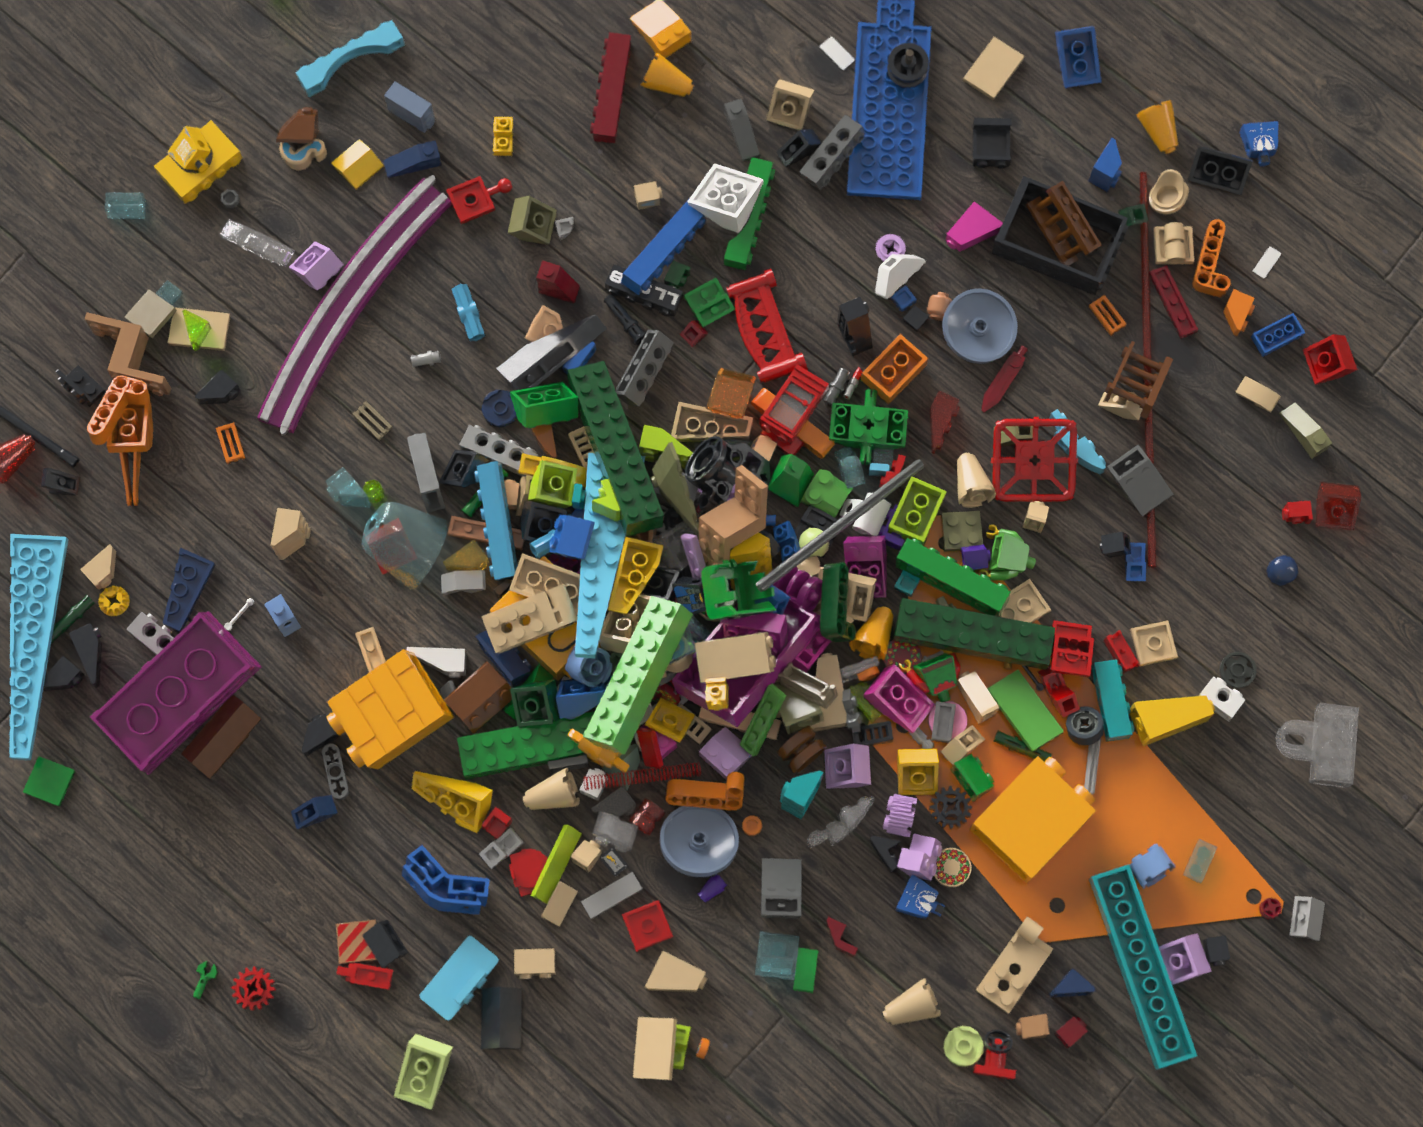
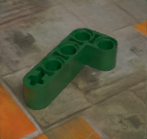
(834, 604)

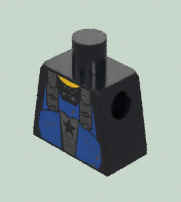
(690, 594)

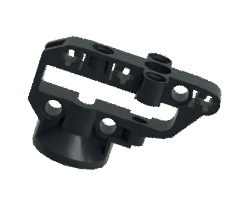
(714, 469)

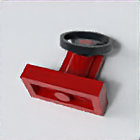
(996, 1057)

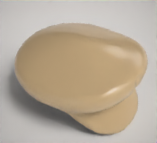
(1168, 193)

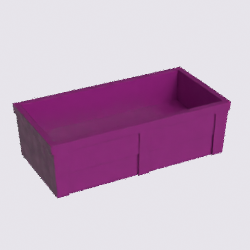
(176, 692)

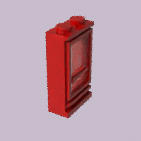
(793, 404)

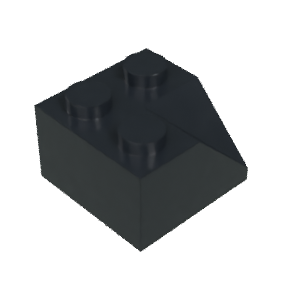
(538, 520)

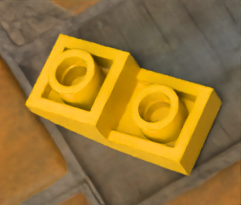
(503, 136)

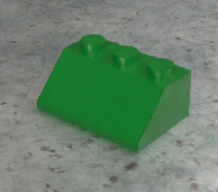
(544, 404)

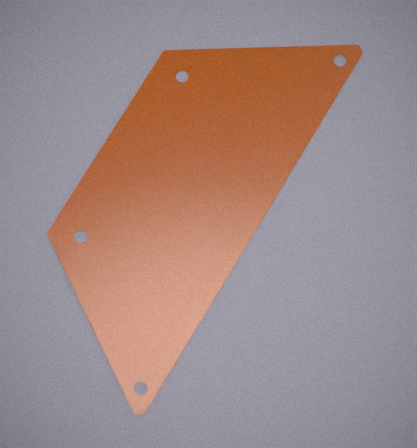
(1134, 806)

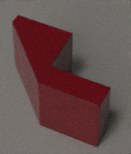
(836, 930)

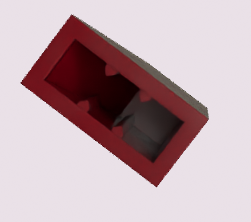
(556, 282)

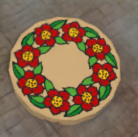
(952, 867)

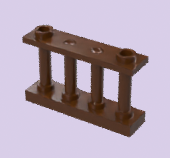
(1073, 217)
(1151, 391)

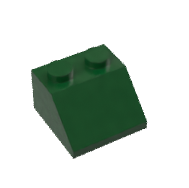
(535, 703)

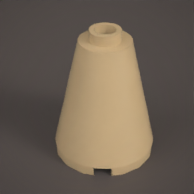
(972, 482)
(553, 792)
(912, 1005)

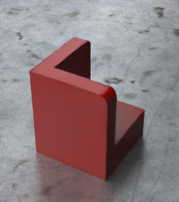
(496, 823)

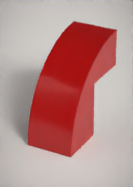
(1059, 694)

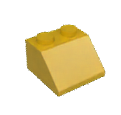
(917, 771)

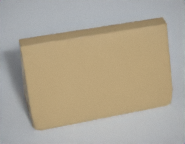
(559, 903)

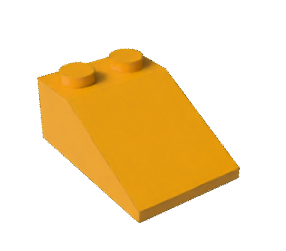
(662, 28)

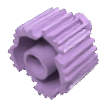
(900, 815)

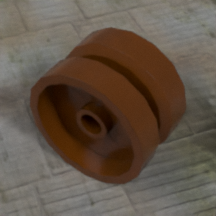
(800, 750)

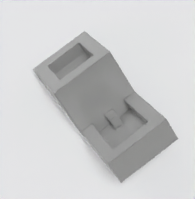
(463, 581)

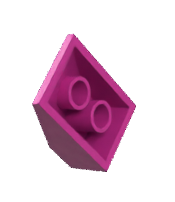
(898, 698)

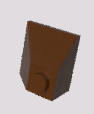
(300, 127)

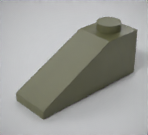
(1306, 430)

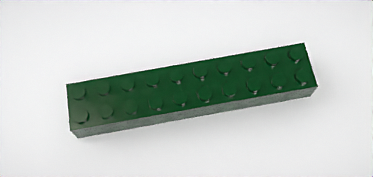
(615, 448)

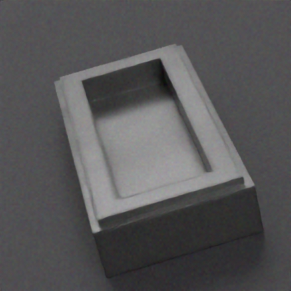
(943, 722)

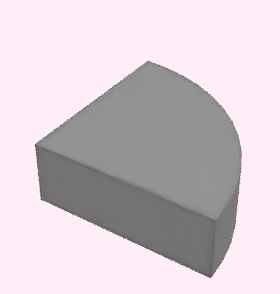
(564, 227)

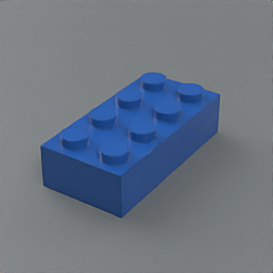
(1277, 334)

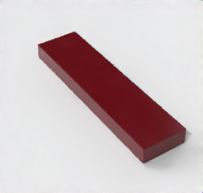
(1173, 301)

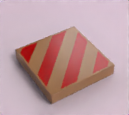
(351, 943)

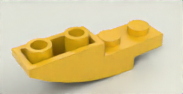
(529, 465)

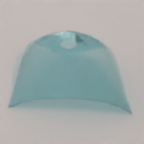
(406, 542)

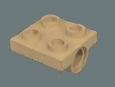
(1174, 244)

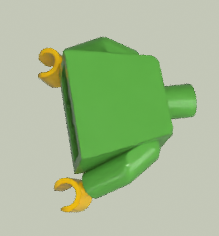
(1008, 555)

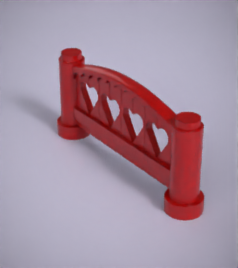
(759, 289)

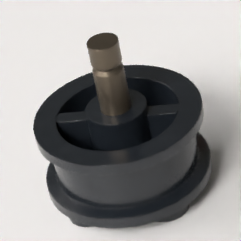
(908, 65)

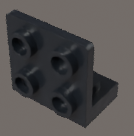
(81, 385)

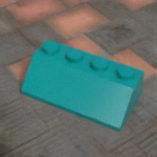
(800, 792)

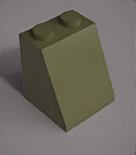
(798, 711)

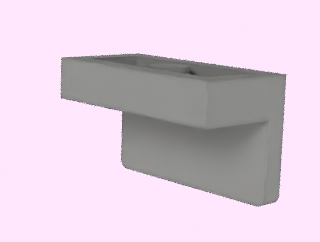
(1307, 918)

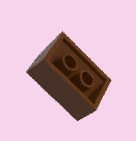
(479, 697)

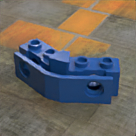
(443, 890)

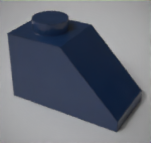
(314, 811)

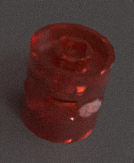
(647, 816)

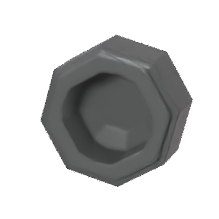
(230, 199)

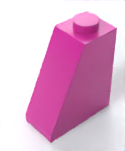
(972, 228)

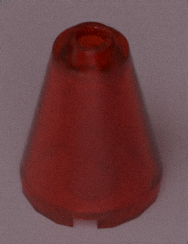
(13, 455)

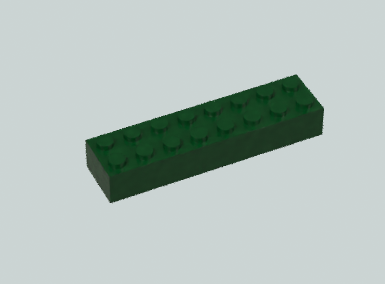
(974, 634)

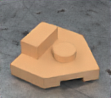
(544, 323)

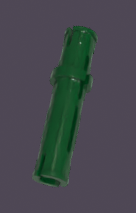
(73, 615)
(1002, 737)

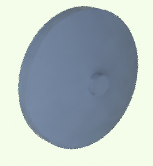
(979, 326)
(699, 840)

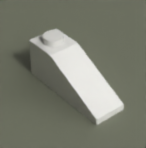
(445, 660)

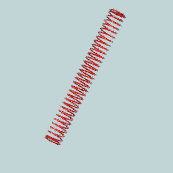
(587, 786)

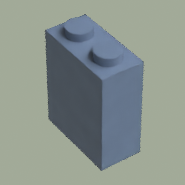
(409, 107)

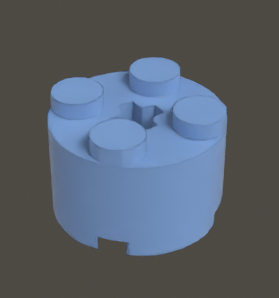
(589, 670)
(1151, 866)

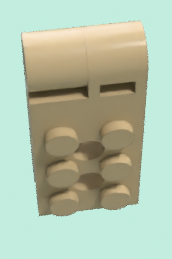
(547, 611)

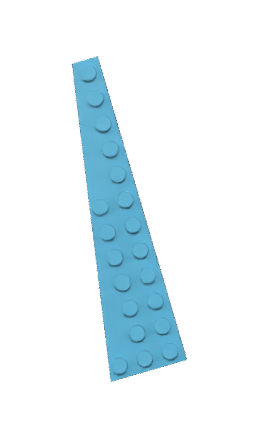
(598, 568)
(33, 607)

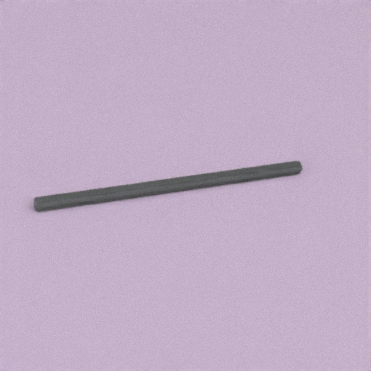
(839, 525)

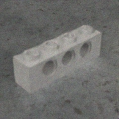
(475, 434)
(140, 627)

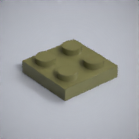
(961, 530)

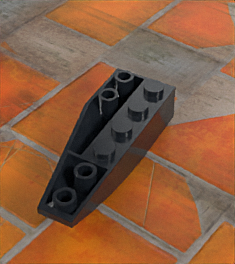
(544, 356)

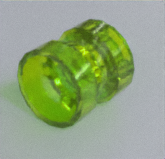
(372, 487)

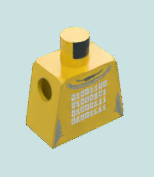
(190, 149)

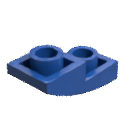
(787, 539)

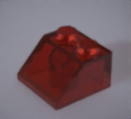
(1337, 505)

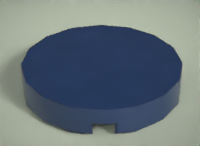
(499, 408)

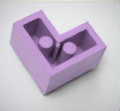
(921, 857)

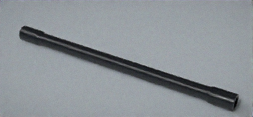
(63, 454)

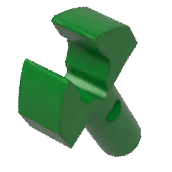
(204, 978)

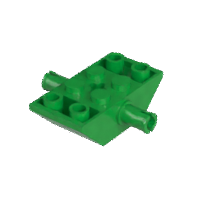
(850, 424)

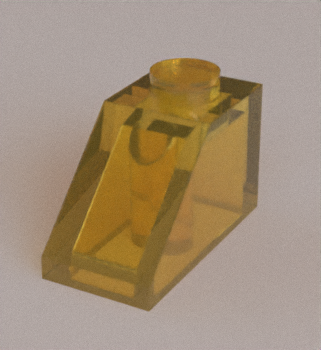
(467, 559)

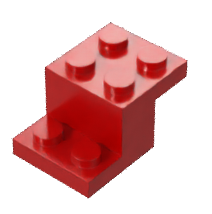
(1072, 649)

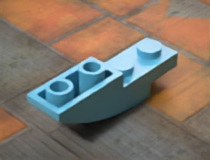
(1085, 448)

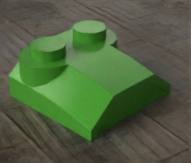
(826, 493)

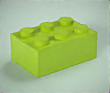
(917, 510)

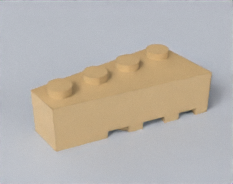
(698, 424)

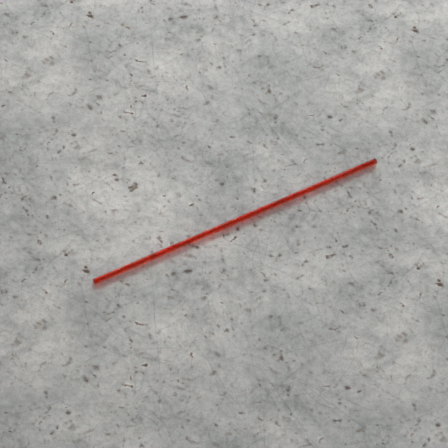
(1147, 353)

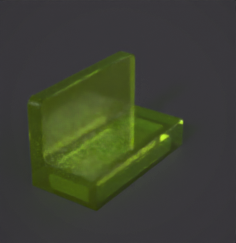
(865, 707)

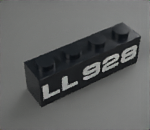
(657, 297)

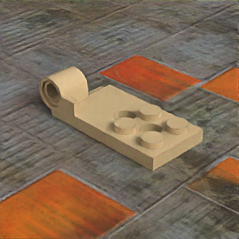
(1025, 951)

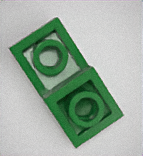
(805, 970)

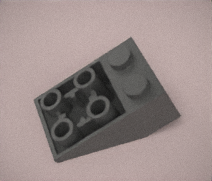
(1140, 480)
(781, 888)

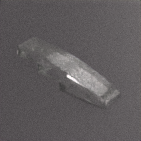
(257, 242)

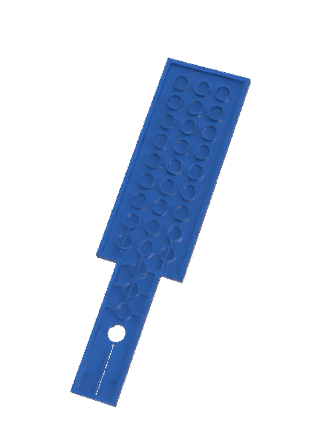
(893, 117)

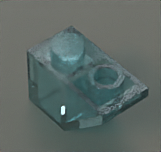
(849, 467)

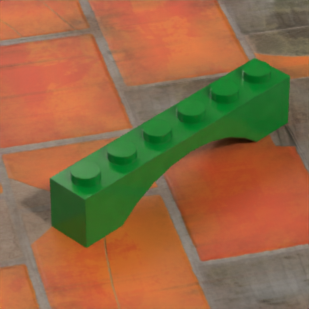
(739, 248)

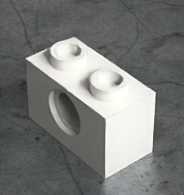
(1233, 702)

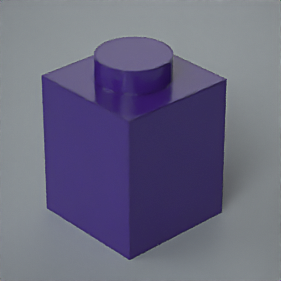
(975, 556)

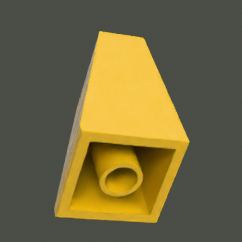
(1167, 717)

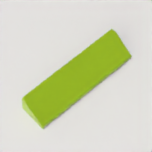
(556, 864)

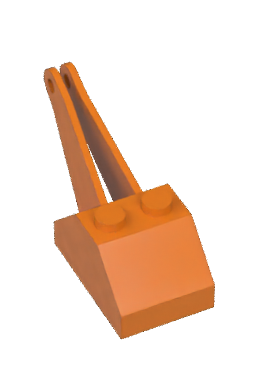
(134, 435)

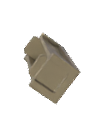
(807, 686)

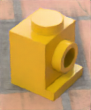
(716, 693)

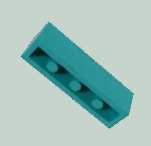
(1111, 700)

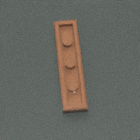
(474, 530)

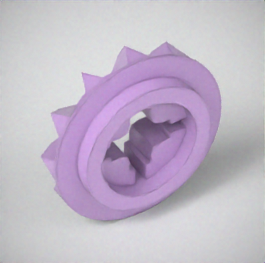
(887, 241)

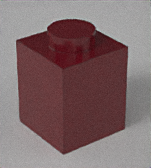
(1071, 1031)

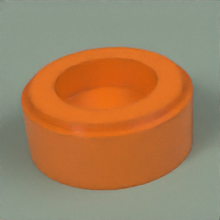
(752, 825)
(702, 1049)

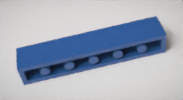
(663, 248)

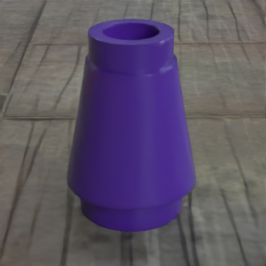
(712, 888)

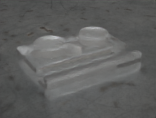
(850, 672)

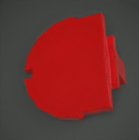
(526, 869)

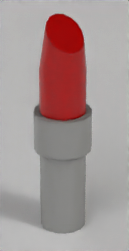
(853, 383)

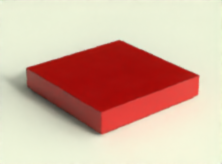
(647, 925)

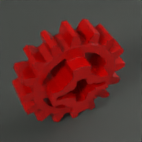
(249, 995)

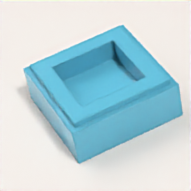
(878, 469)

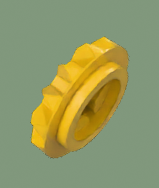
(116, 608)

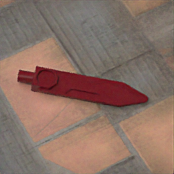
(1003, 379)

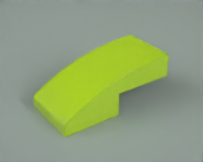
(681, 1042)

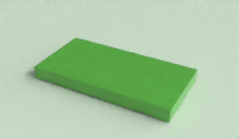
(1025, 711)

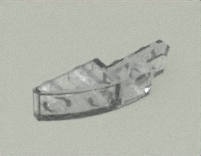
(849, 820)

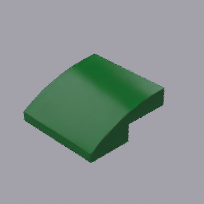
(709, 302)

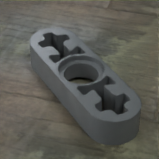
(333, 787)

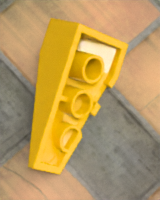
(636, 566)
(459, 798)

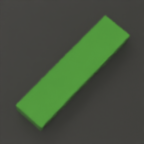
(762, 720)

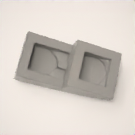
(501, 848)

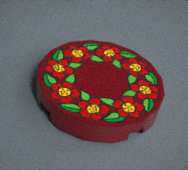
(899, 652)
(667, 693)

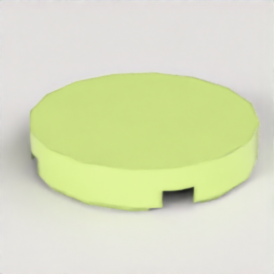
(963, 1046)

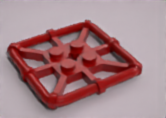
(1043, 469)

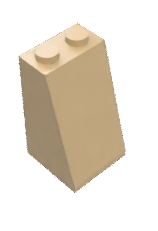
(735, 656)

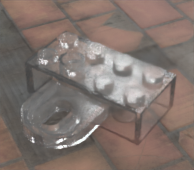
(1328, 744)

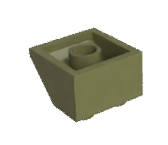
(532, 220)

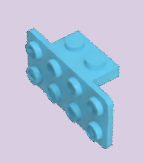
(459, 978)

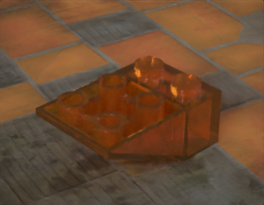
(731, 393)

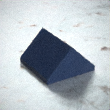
(1072, 985)

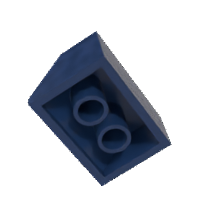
(508, 663)

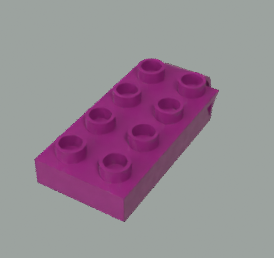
(748, 690)

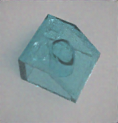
(346, 490)
(777, 955)

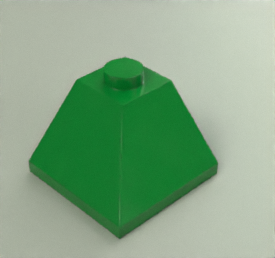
(791, 479)

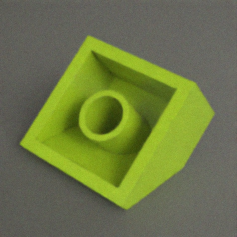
(553, 485)

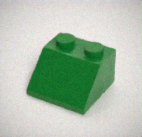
(972, 777)

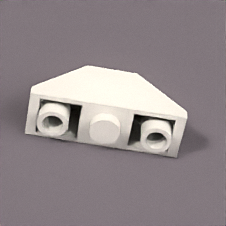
(896, 272)

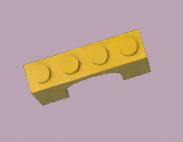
(189, 185)

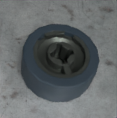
(1085, 734)

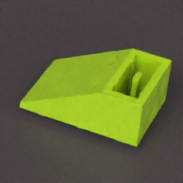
(655, 441)

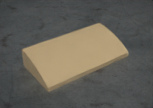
(539, 576)

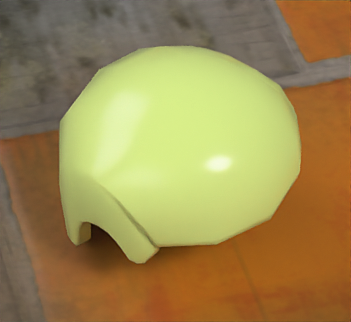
(808, 536)

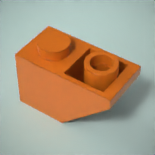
(1237, 309)

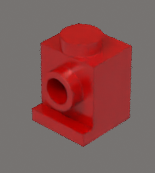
(1298, 512)

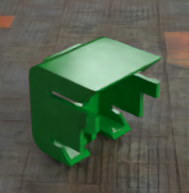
(716, 590)

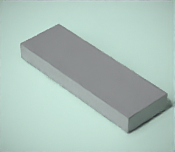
(611, 895)

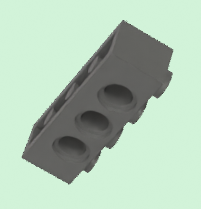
(822, 157)
(644, 367)

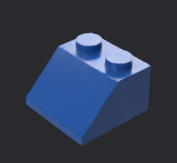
(1107, 168)
(571, 537)

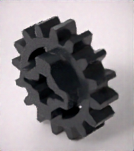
(957, 813)

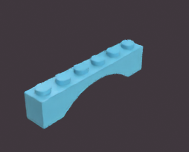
(381, 40)

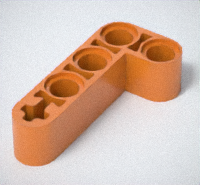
(1211, 256)
(119, 394)
(707, 794)

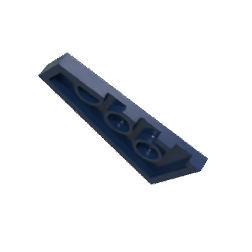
(188, 583)

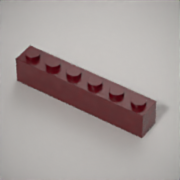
(612, 87)

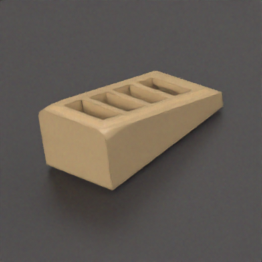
(576, 434)
(704, 733)

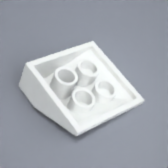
(726, 197)

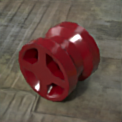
(1272, 905)

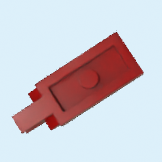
(367, 975)

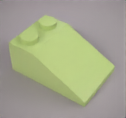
(422, 1071)

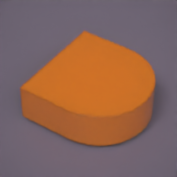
(868, 674)

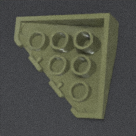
(673, 486)

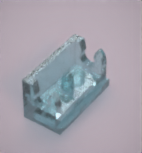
(125, 205)

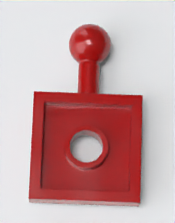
(477, 189)

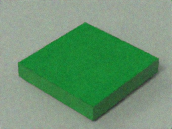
(49, 781)

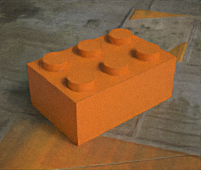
(894, 369)

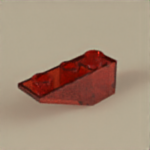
(941, 413)

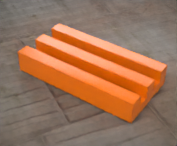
(1116, 328)
(234, 457)

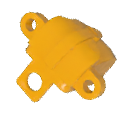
(597, 754)

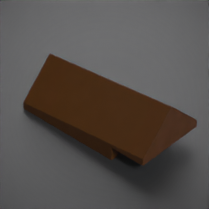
(221, 736)

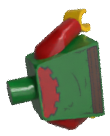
(935, 675)

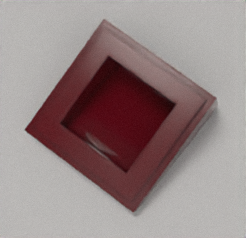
(693, 333)

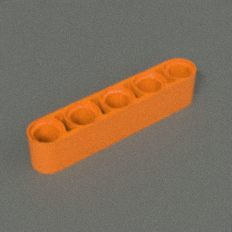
(813, 438)

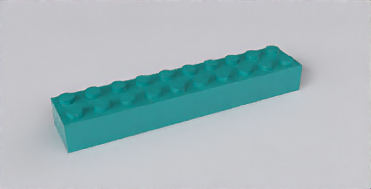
(1142, 967)

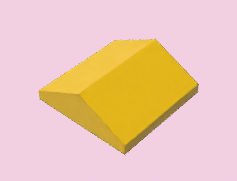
(357, 164)
(670, 720)

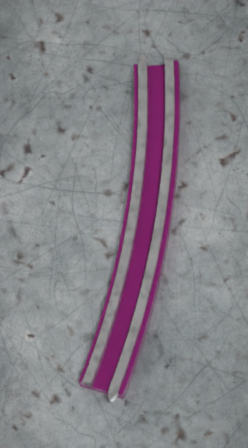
(346, 301)

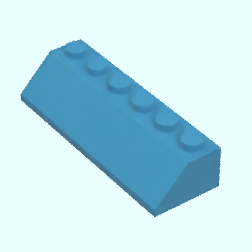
(497, 518)

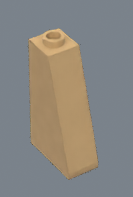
(829, 672)

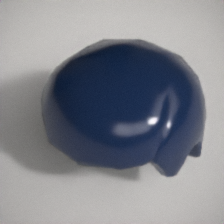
(1282, 570)

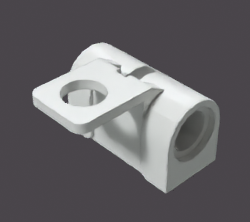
(870, 522)

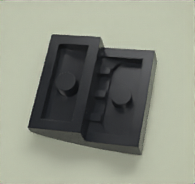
(815, 519)

